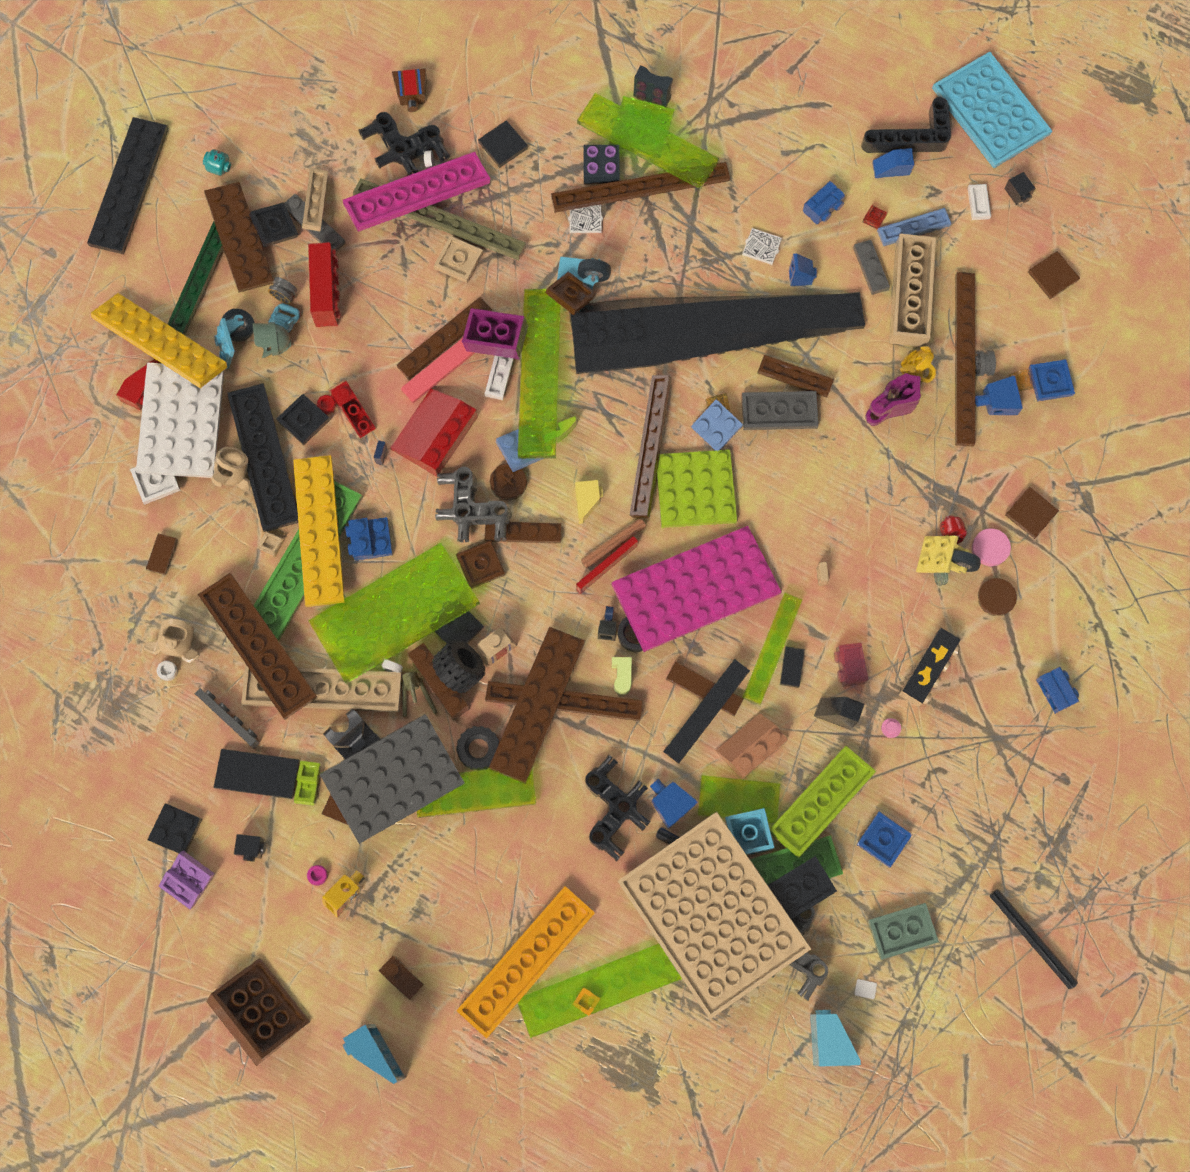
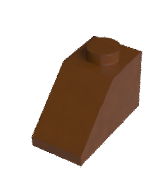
(401, 977)

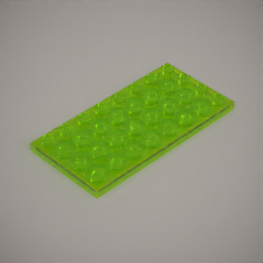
(393, 612)

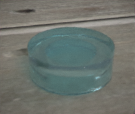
(941, 578)

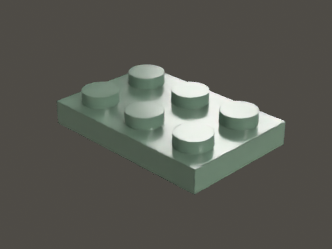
(903, 931)

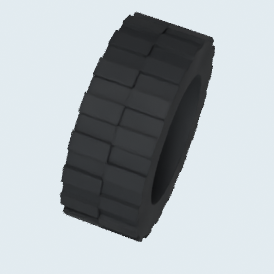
(463, 747)

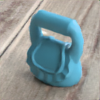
(284, 320)

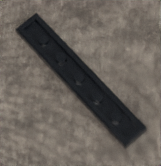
(706, 711)

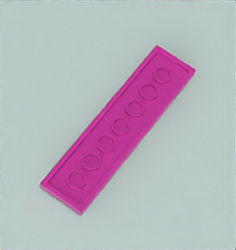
(416, 191)

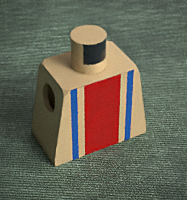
(495, 646)

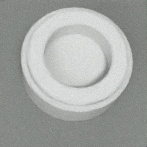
(429, 159)
(167, 670)

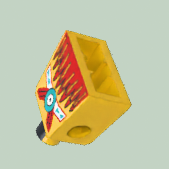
(338, 900)

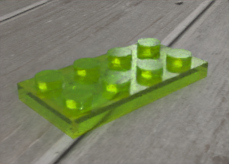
(737, 796)

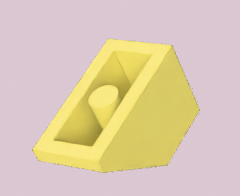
(587, 498)

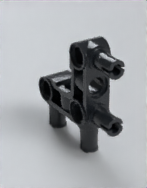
(413, 145)
(613, 797)

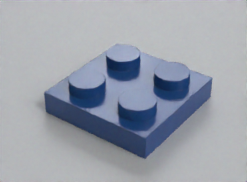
(1051, 380)
(884, 839)

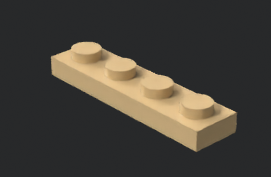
(315, 199)

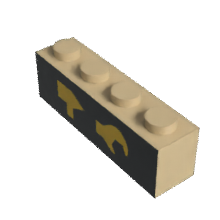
(930, 667)

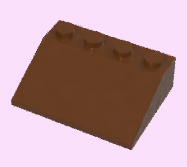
(257, 1011)

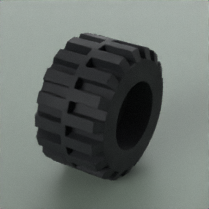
(458, 666)

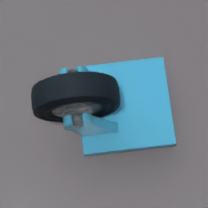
(586, 270)
(234, 326)

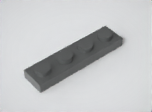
(296, 206)
(222, 711)

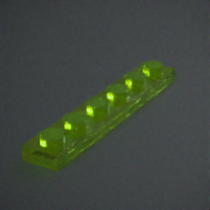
(772, 649)

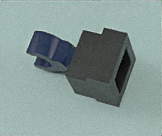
(606, 627)

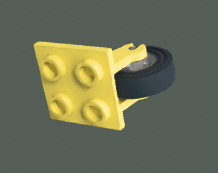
(943, 554)

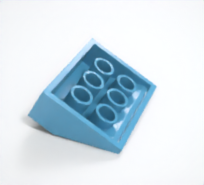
(371, 1050)

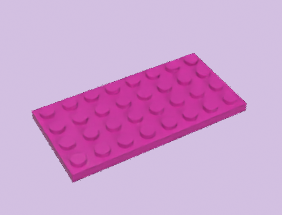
(695, 588)

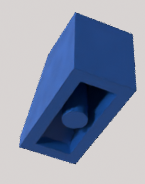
(894, 164)
(801, 271)

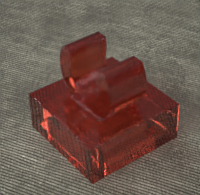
(874, 217)

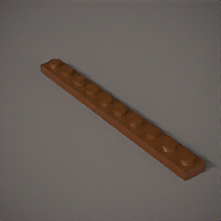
(630, 189)
(964, 359)

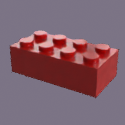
(323, 284)

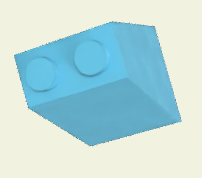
(830, 1041)

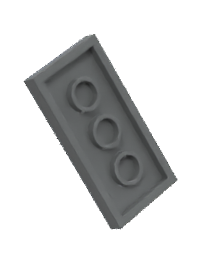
(779, 410)

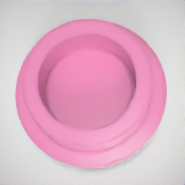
(891, 728)

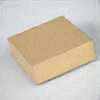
(270, 543)
(822, 573)

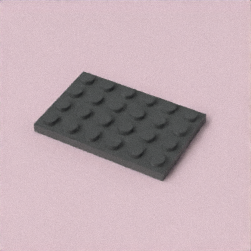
(391, 778)

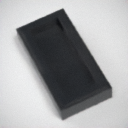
(792, 667)

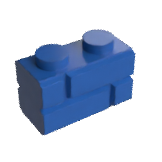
(824, 203)
(1058, 690)

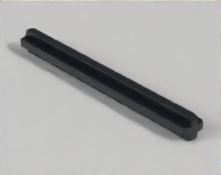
(1032, 937)

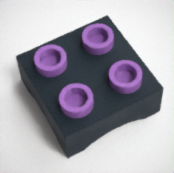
(601, 163)

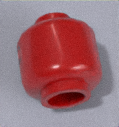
(953, 526)

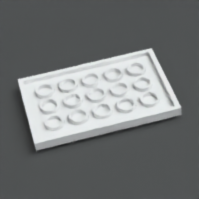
(178, 424)

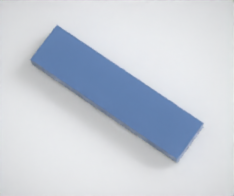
(914, 226)

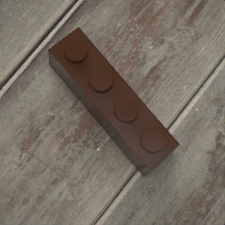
(451, 700)

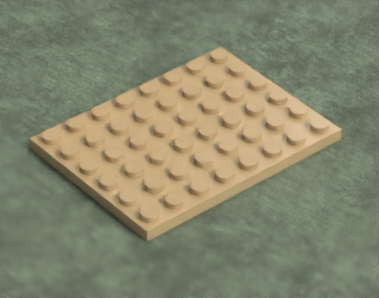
(714, 915)

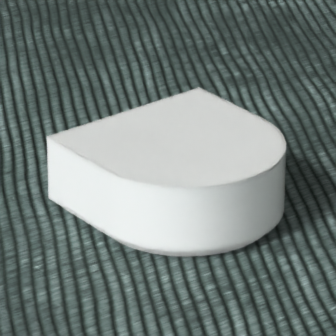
(391, 666)

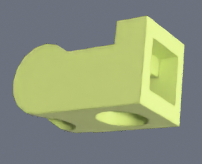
(623, 681)

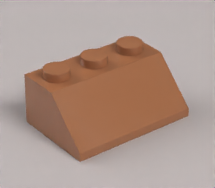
(751, 746)

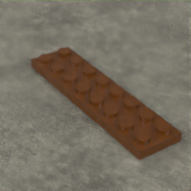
(257, 646)
(537, 705)

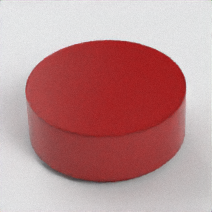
(326, 404)

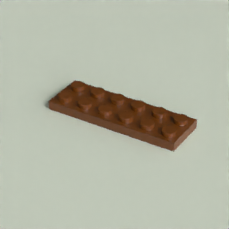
(238, 237)

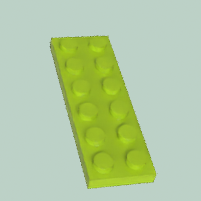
(822, 801)

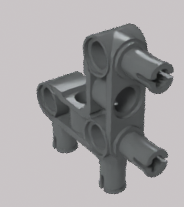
(477, 512)
(807, 962)

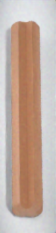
(613, 543)

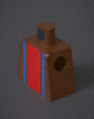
(410, 87)

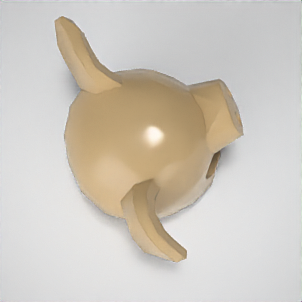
(231, 468)
(174, 640)

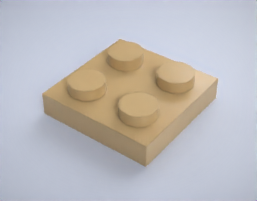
(458, 259)

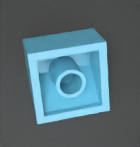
(751, 831)

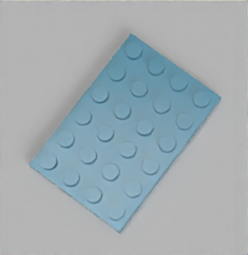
(992, 109)

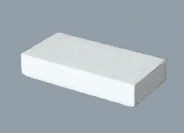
(979, 202)

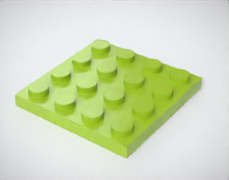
(696, 489)

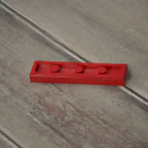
(606, 565)

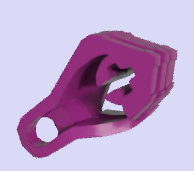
(887, 408)

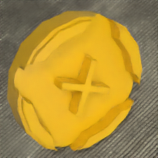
(917, 362)

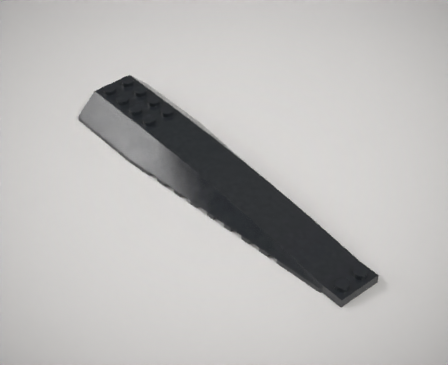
(681, 328)

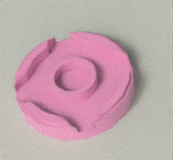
(991, 547)

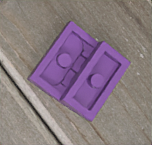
(186, 879)

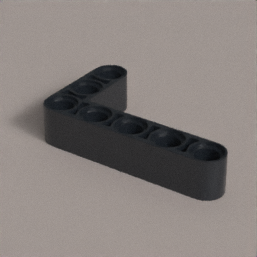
(913, 136)

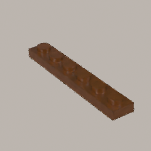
(439, 341)

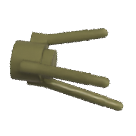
(411, 683)

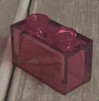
(851, 664)

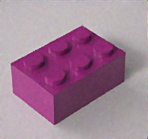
(495, 333)

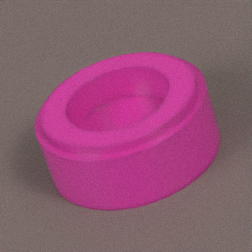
(317, 875)

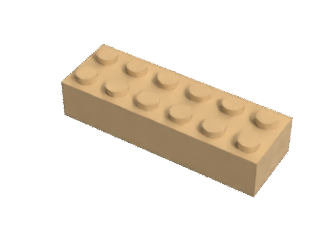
(912, 290)

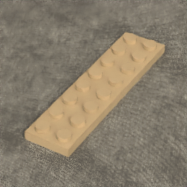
(365, 693)

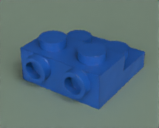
(369, 538)

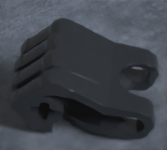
(354, 738)

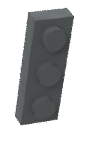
(871, 267)

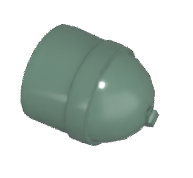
(272, 336)

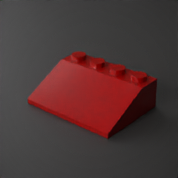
(435, 431)

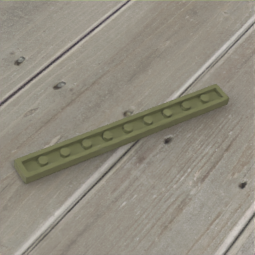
(459, 227)

